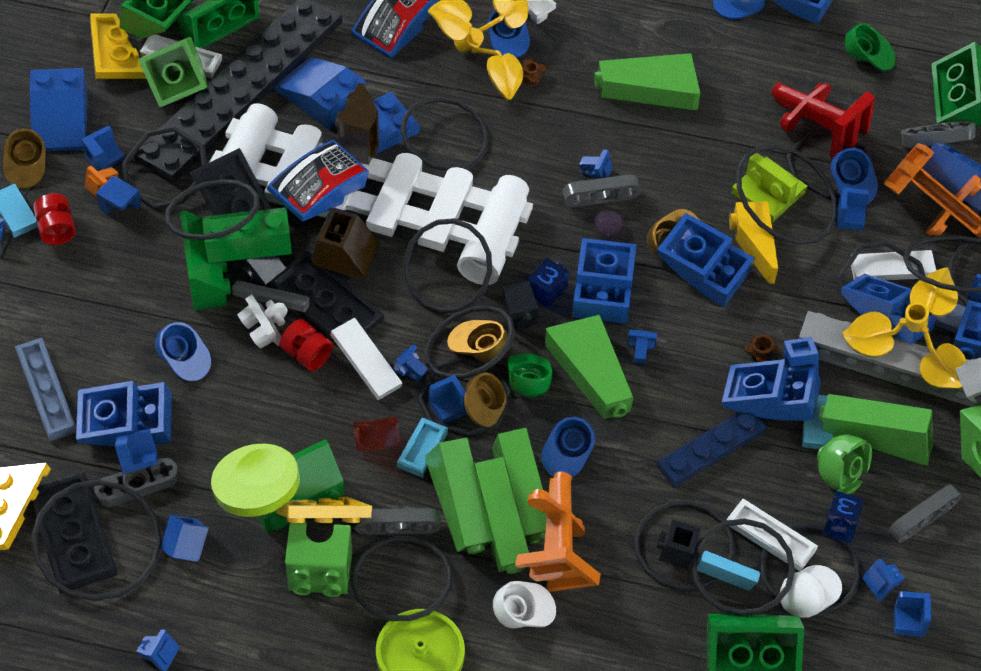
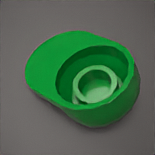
(866, 44)
(529, 374)

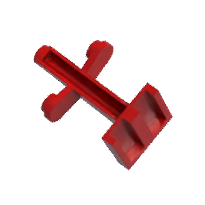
(812, 106)

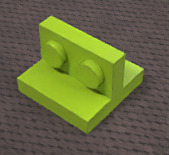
(770, 183)

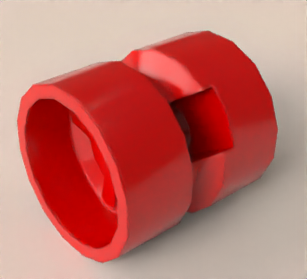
(54, 219)
(308, 346)

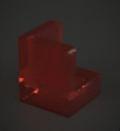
(377, 433)

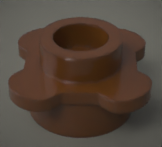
(532, 71)
(765, 342)

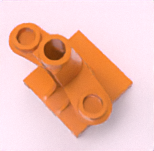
(911, 170)
(558, 562)

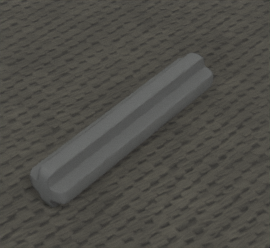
(263, 294)

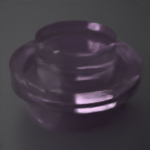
(608, 223)

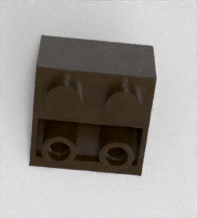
(359, 125)
(345, 245)

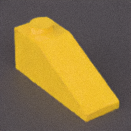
(754, 239)

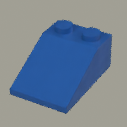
(319, 89)
(59, 107)

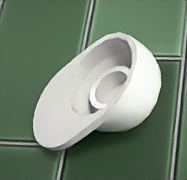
(812, 591)
(524, 605)

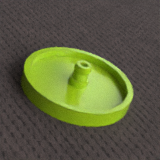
(255, 480)
(420, 644)

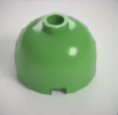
(843, 461)

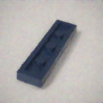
(710, 447)

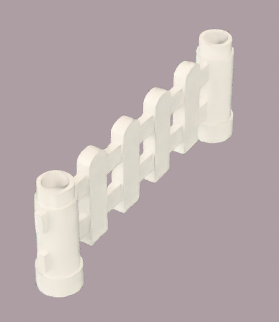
(501, 207)

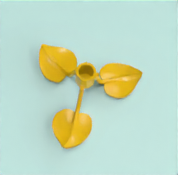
(454, 19)
(873, 337)

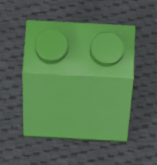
(174, 72)

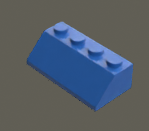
(953, 171)

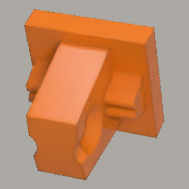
(96, 179)

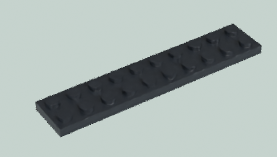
(238, 87)

